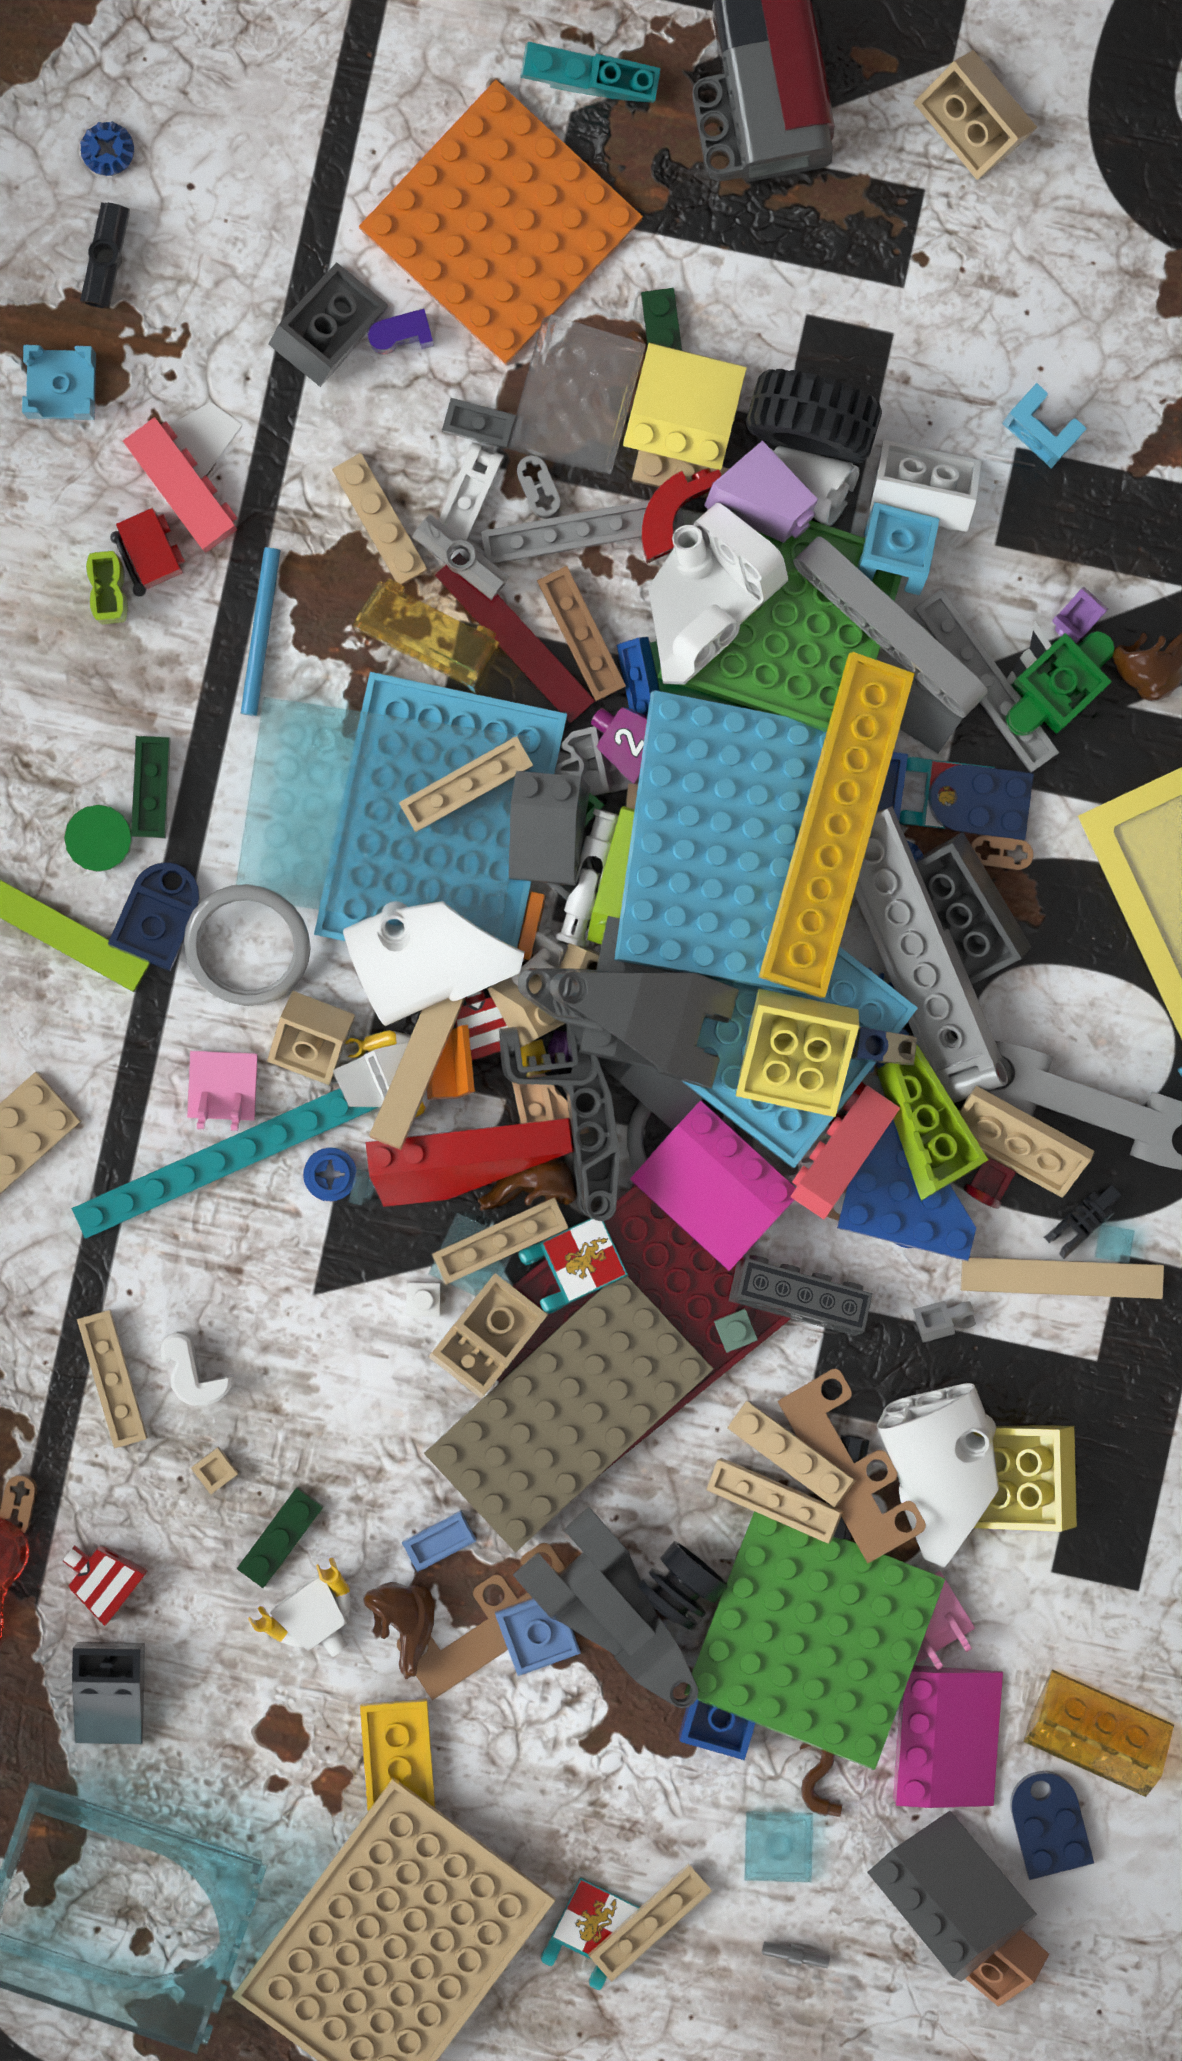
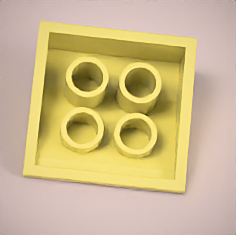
(684, 406)
(797, 1052)
(1033, 1478)

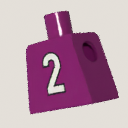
(622, 739)

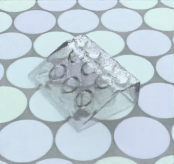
(576, 395)

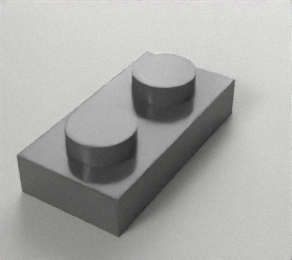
(478, 423)

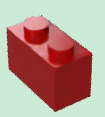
(150, 548)

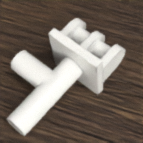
(547, 953)

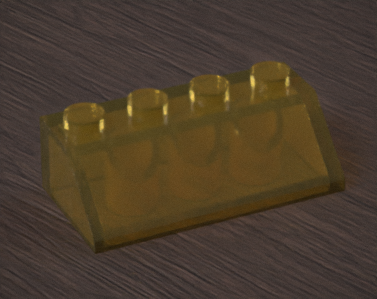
(1099, 1733)

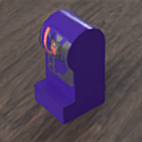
(400, 330)

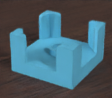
(60, 383)
(1036, 433)
(899, 544)

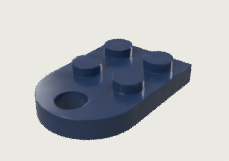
(984, 802)
(156, 917)
(1049, 1827)

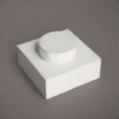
(423, 1299)

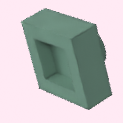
(735, 1330)

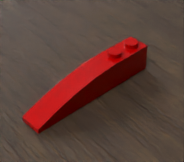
(462, 1160)

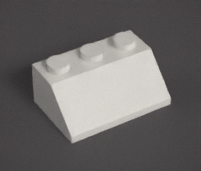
(927, 483)

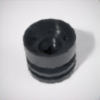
(682, 1586)

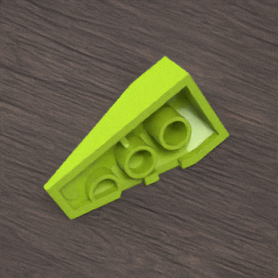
(612, 883)

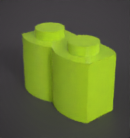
(107, 578)

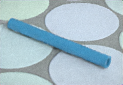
(260, 631)

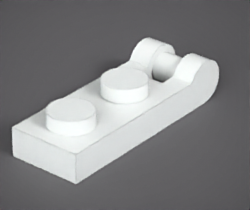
(470, 491)

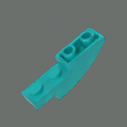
(589, 74)

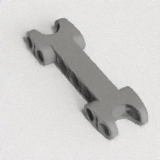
(1149, 1125)

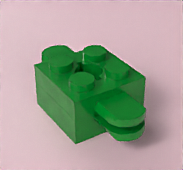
(1060, 683)

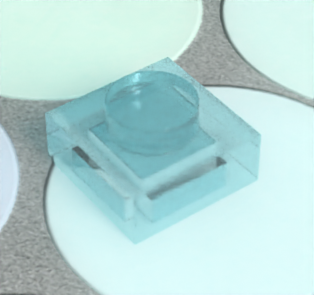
(362, 1187)
(1114, 1243)

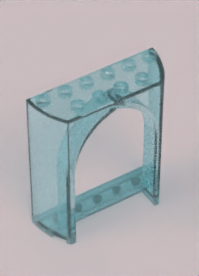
(160, 2007)

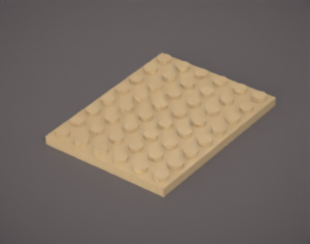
(394, 1938)

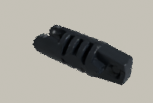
(1085, 1219)

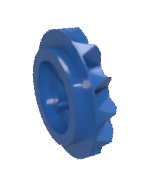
(107, 164)
(319, 1162)

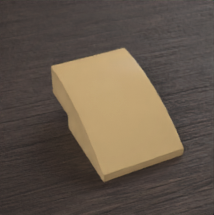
(488, 1335)

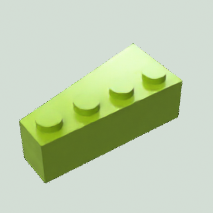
(929, 1126)

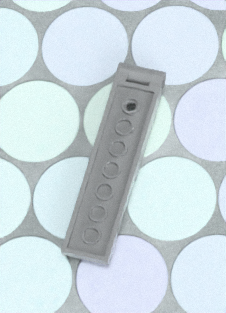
(925, 964)

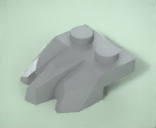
(591, 763)

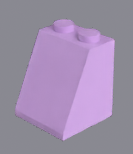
(765, 495)

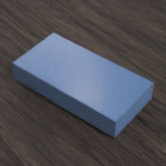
(439, 1541)

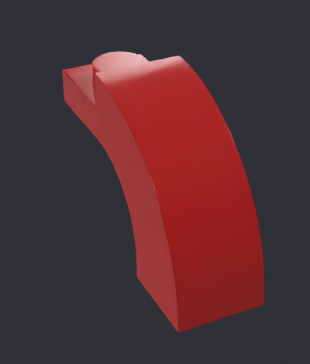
(665, 504)

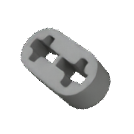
(546, 484)

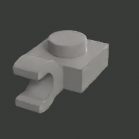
(939, 1321)

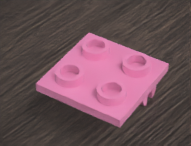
(222, 1087)
(946, 1625)

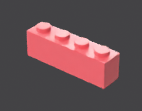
(180, 485)
(844, 1152)

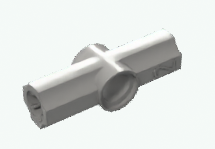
(443, 542)

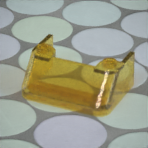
(427, 634)

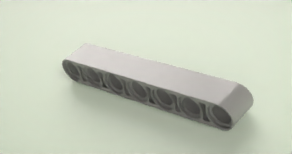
(890, 626)

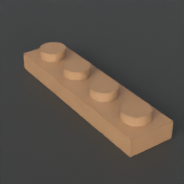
(581, 633)

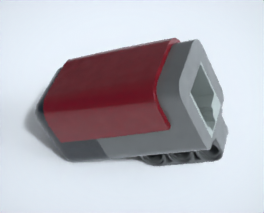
(770, 92)

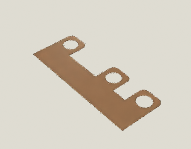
(871, 1529)
(445, 1668)

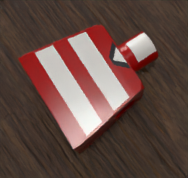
(483, 1024)
(103, 1580)

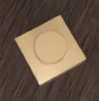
(214, 1470)

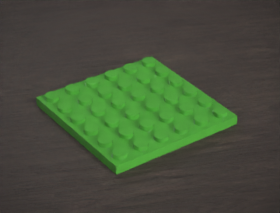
(795, 643)
(815, 1639)

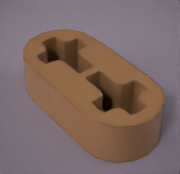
(1002, 844)
(27, 1502)

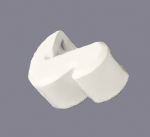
(186, 1375)

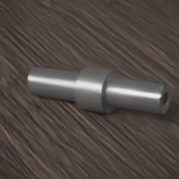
(795, 1954)

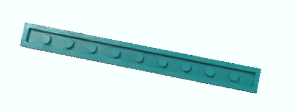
(215, 1162)

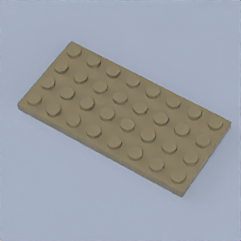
(568, 1411)

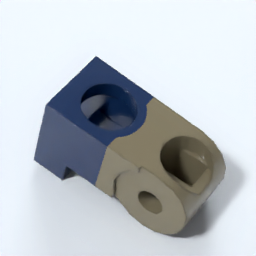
(884, 1047)

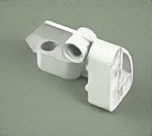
(710, 590)
(425, 958)
(942, 1463)

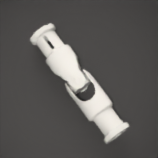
(582, 899)

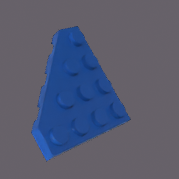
(887, 1205)

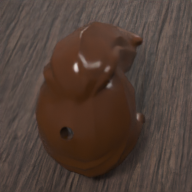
(1151, 671)
(547, 1179)
(410, 1613)

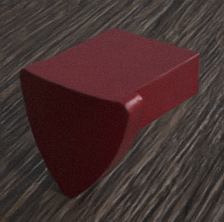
(990, 1183)

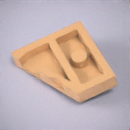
(540, 1103)

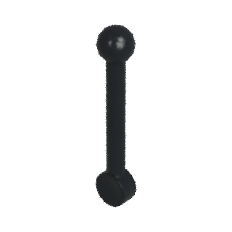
(138, 588)

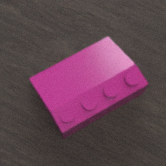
(714, 1185)
(948, 1738)

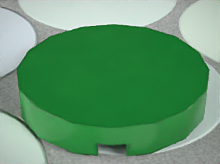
(98, 838)

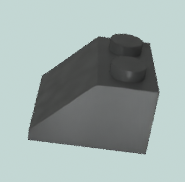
(928, 718)

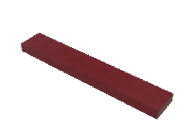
(519, 644)

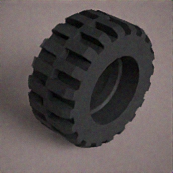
(814, 415)

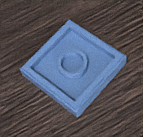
(534, 1637)

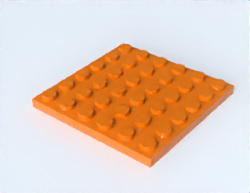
(500, 222)

